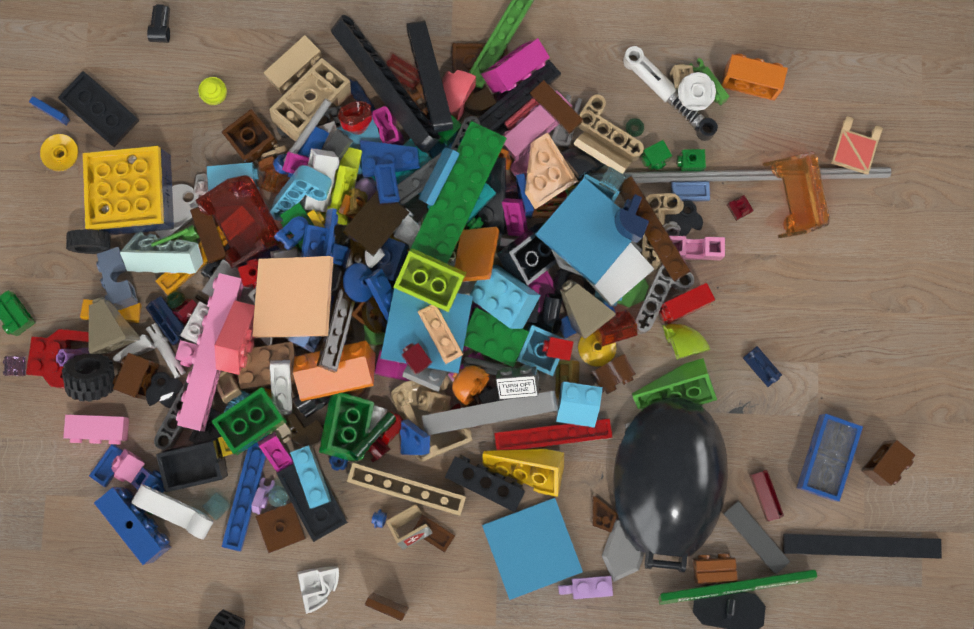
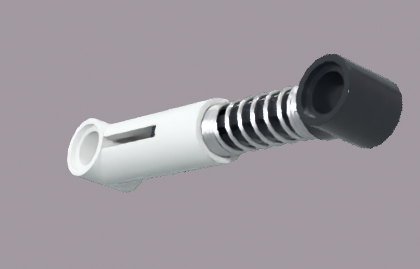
(666, 91)

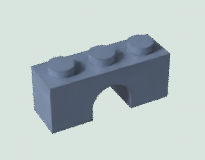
(111, 266)

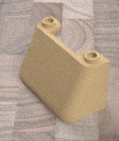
(406, 404)

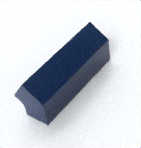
(166, 320)

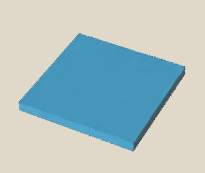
(585, 232)
(406, 327)
(532, 548)

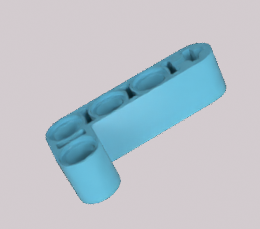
(303, 182)

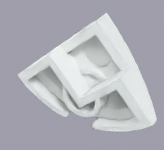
(317, 585)

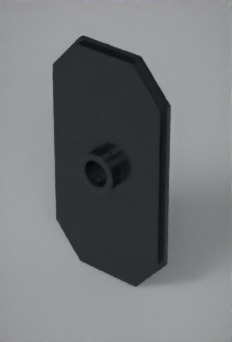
(731, 611)

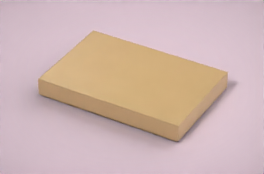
(602, 152)

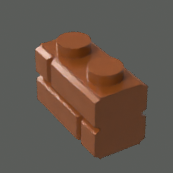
(715, 569)

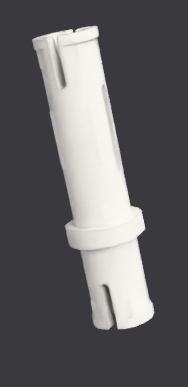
(162, 345)

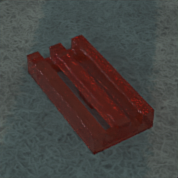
(416, 80)

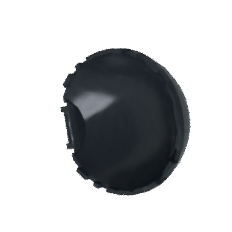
(670, 480)

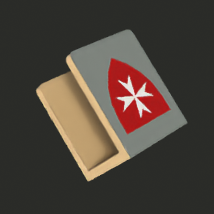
(403, 518)

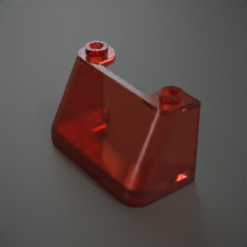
(241, 218)

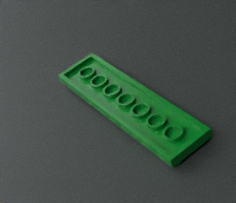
(459, 193)

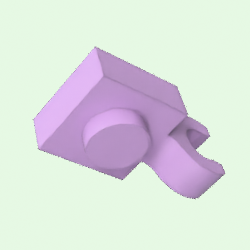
(260, 500)

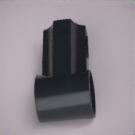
(159, 28)
(549, 317)

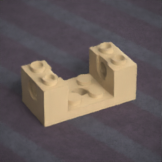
(294, 111)

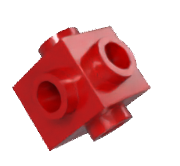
(249, 273)

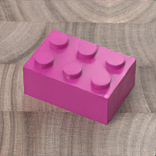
(515, 66)

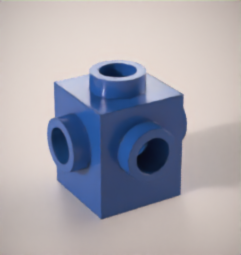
(150, 479)

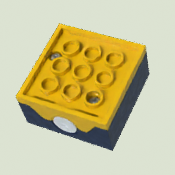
(128, 190)

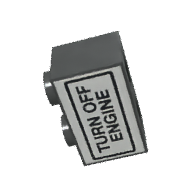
(517, 382)

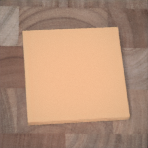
(293, 297)

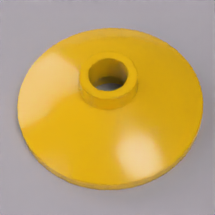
(53, 146)
(591, 355)

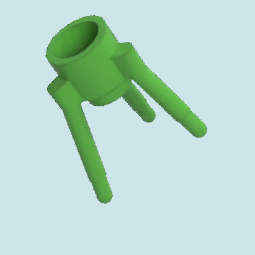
(188, 234)

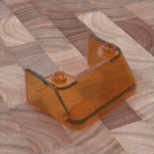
(803, 193)

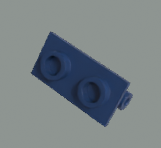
(762, 366)

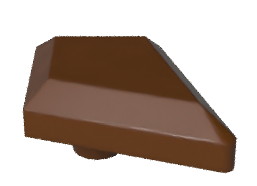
(603, 515)

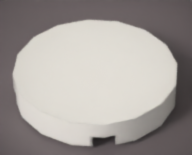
(696, 91)

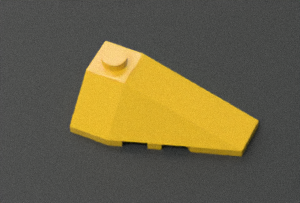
(533, 467)

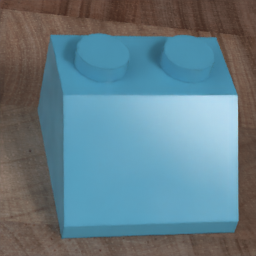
(578, 404)

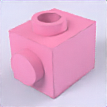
(185, 353)
(126, 466)

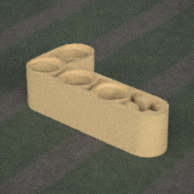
(612, 131)
(662, 209)

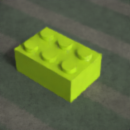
(430, 280)

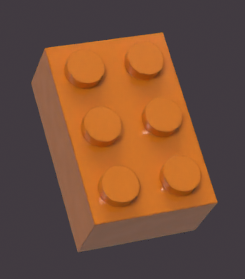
(754, 77)

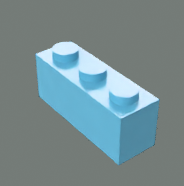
(310, 476)

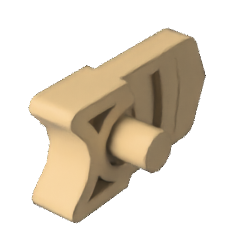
(278, 150)

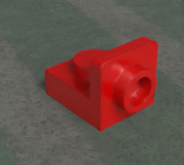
(393, 430)

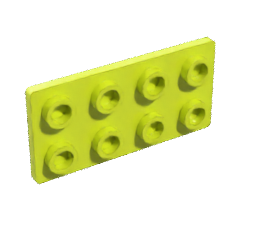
(344, 181)

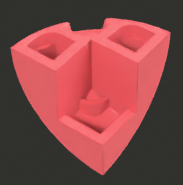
(457, 90)

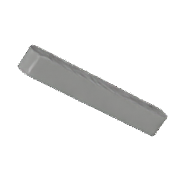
(489, 413)

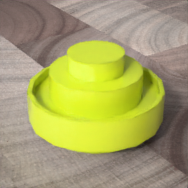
(212, 91)

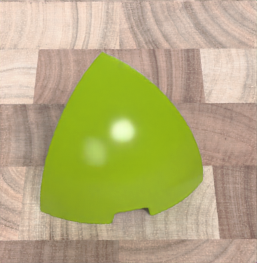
(685, 340)

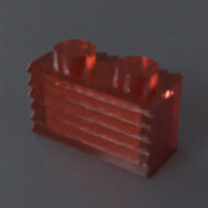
(617, 329)

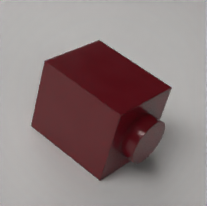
(416, 358)

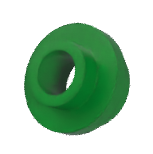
(475, 223)

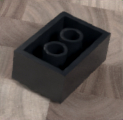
(527, 256)

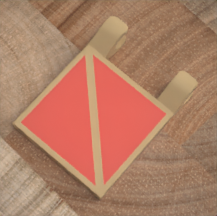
(855, 150)

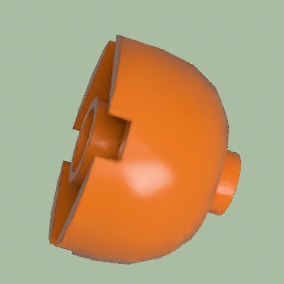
(469, 382)

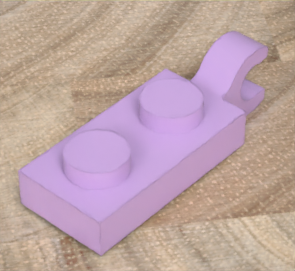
(588, 587)

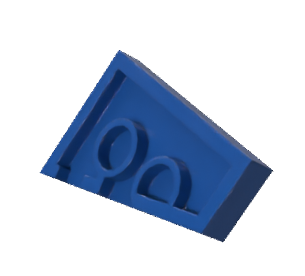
(382, 153)

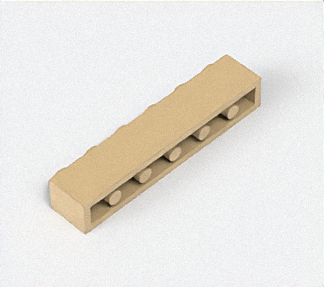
(406, 489)

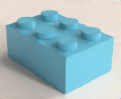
(505, 298)

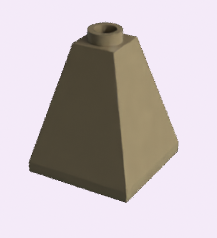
(583, 309)
(108, 328)

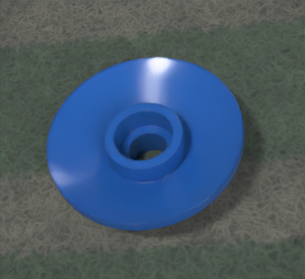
(355, 283)

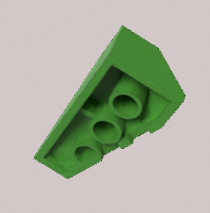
(687, 382)

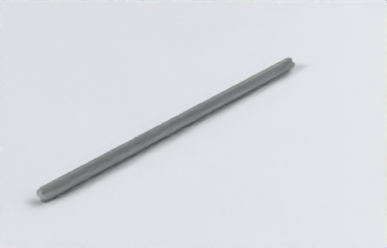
(742, 175)

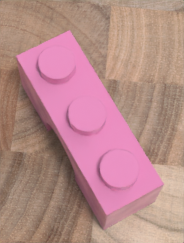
(701, 249)

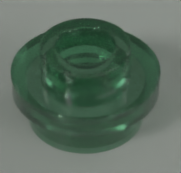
(635, 122)
(175, 299)

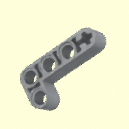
(656, 299)

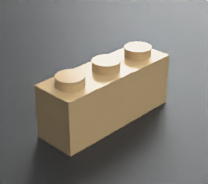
(293, 64)

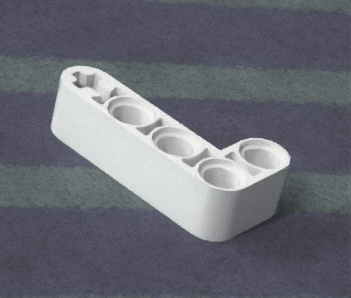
(172, 510)

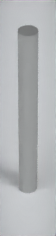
(310, 127)

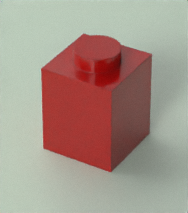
(558, 348)

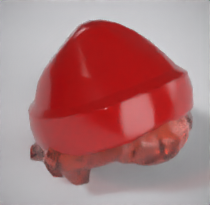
(355, 117)

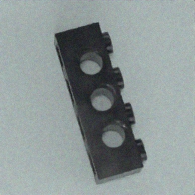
(455, 474)

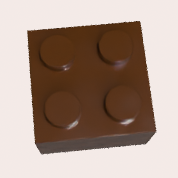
(249, 137)
(135, 376)
(889, 463)

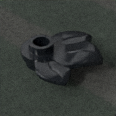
(686, 220)
(164, 393)

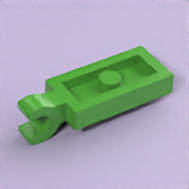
(721, 95)

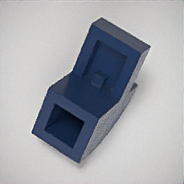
(628, 223)

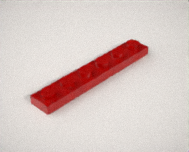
(552, 435)

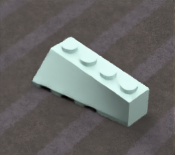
(170, 256)

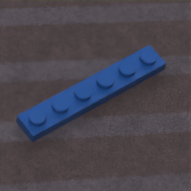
(244, 496)

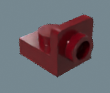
(185, 310)

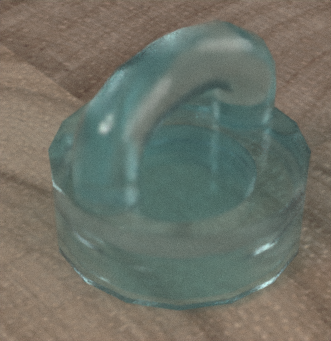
(277, 496)

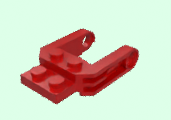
(44, 351)

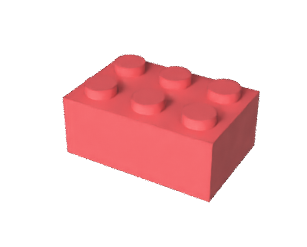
(235, 338)

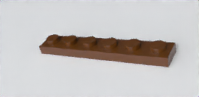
(656, 232)

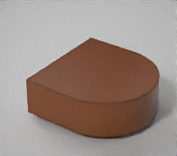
(266, 163)

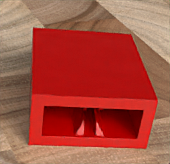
(686, 303)

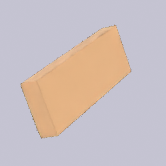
(440, 333)

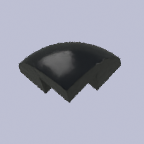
(581, 162)

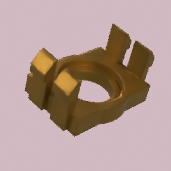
(354, 208)

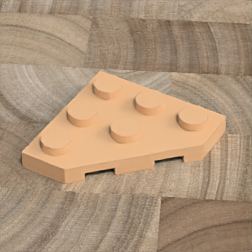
(547, 172)

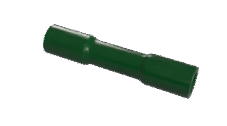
(364, 445)

